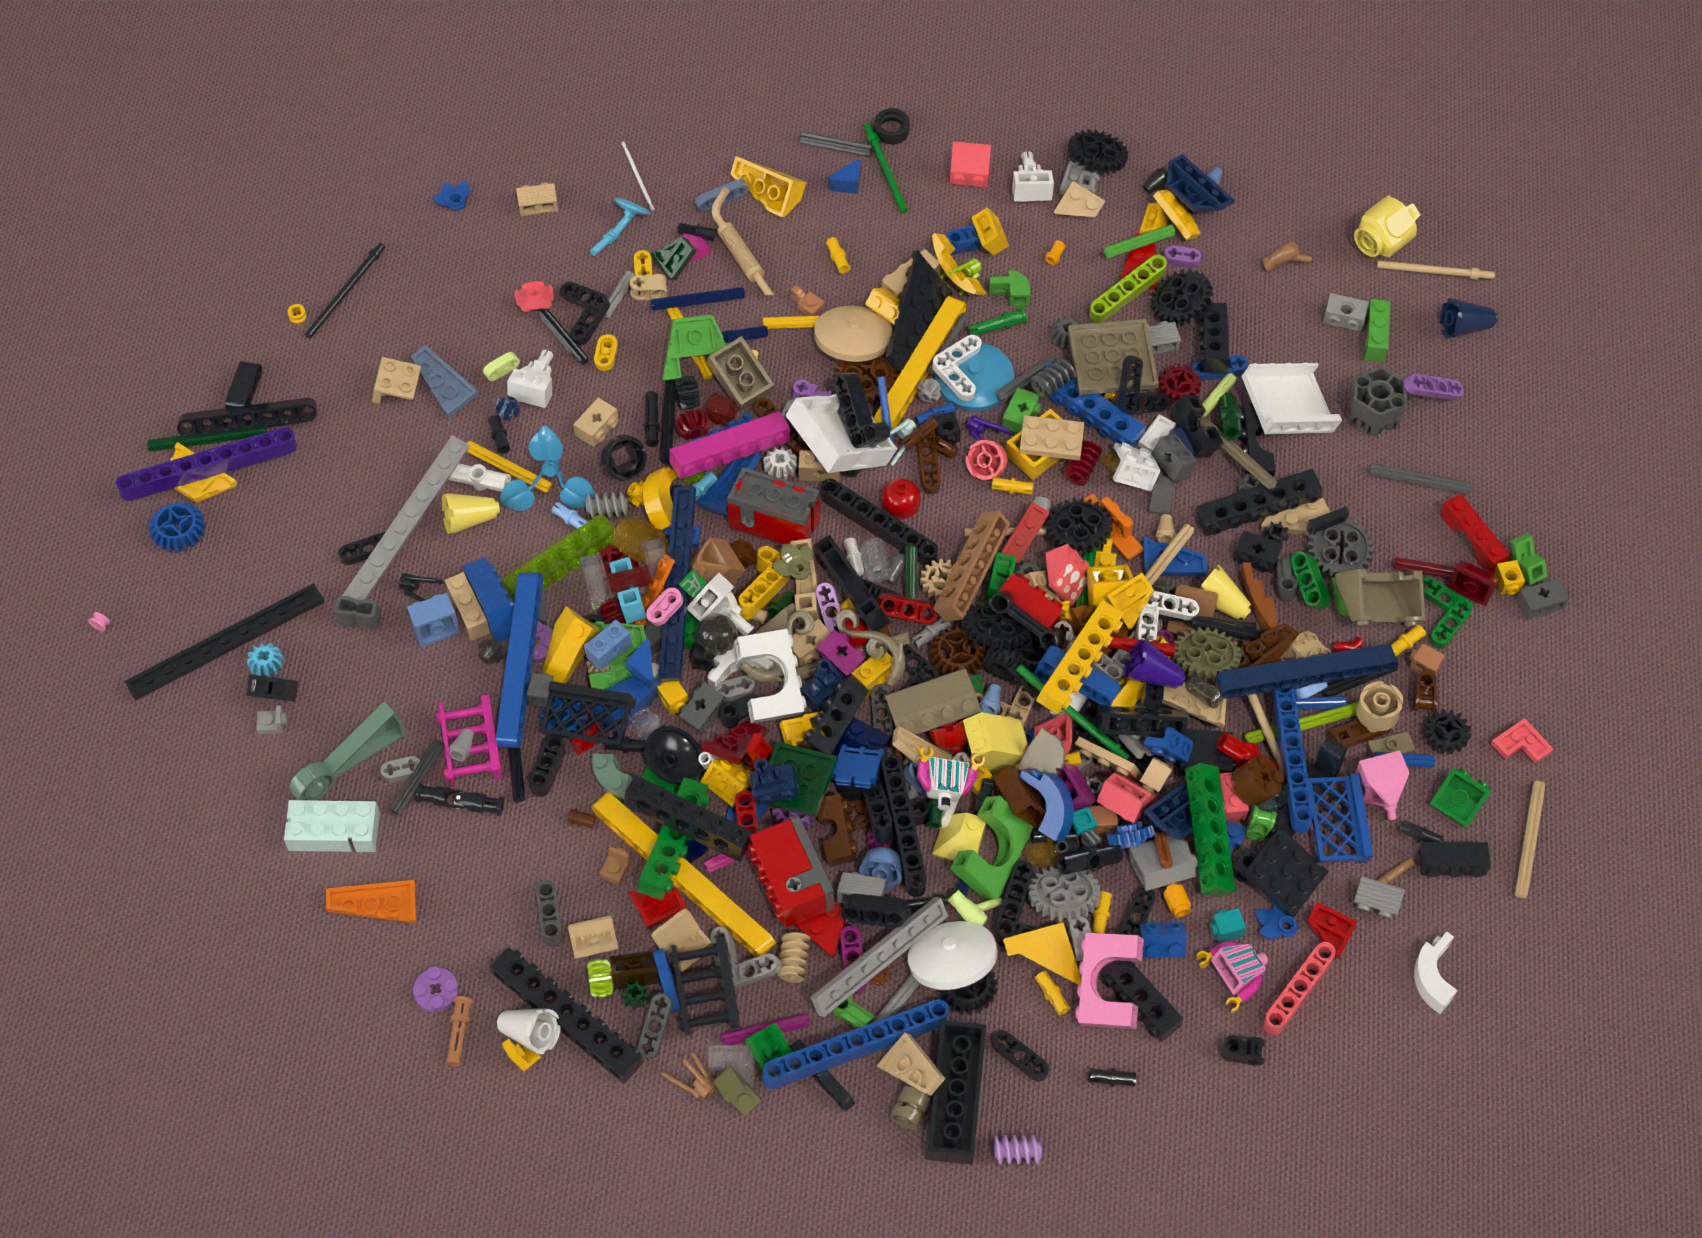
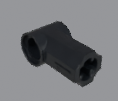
(738, 708)

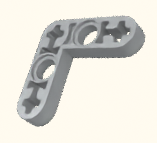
(739, 970)

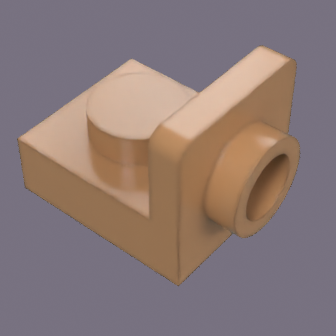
(615, 865)

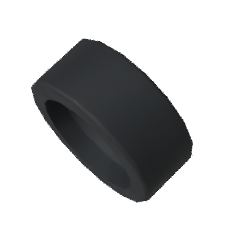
(892, 114)

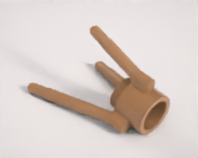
(703, 1085)

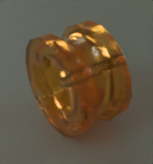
(882, 981)

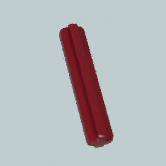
(1426, 567)

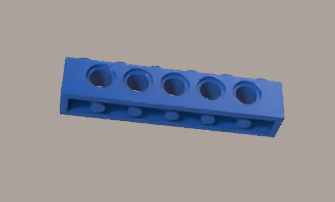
(1100, 408)

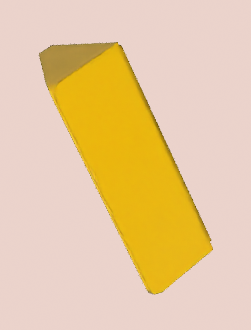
(1154, 218)

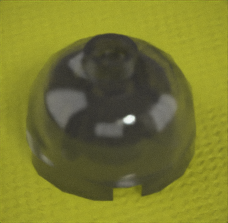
(716, 634)

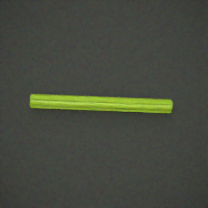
(1308, 721)

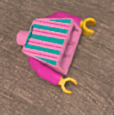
(1238, 967)

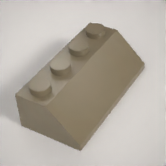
(933, 702)

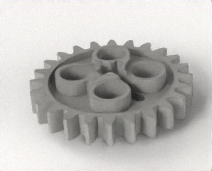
(1064, 894)

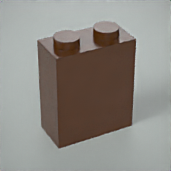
(1022, 797)

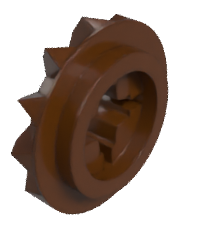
(862, 820)

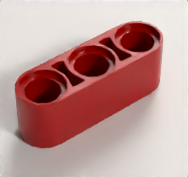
(913, 614)
(746, 813)

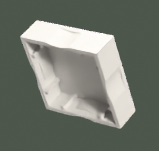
(825, 432)

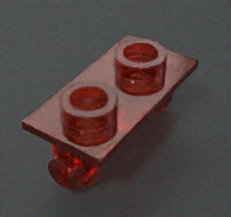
(637, 577)

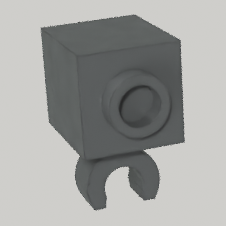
(538, 689)

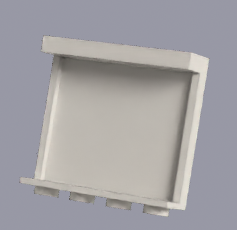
(1288, 399)

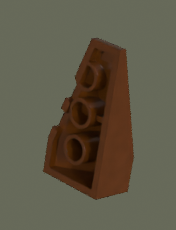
(1268, 647)

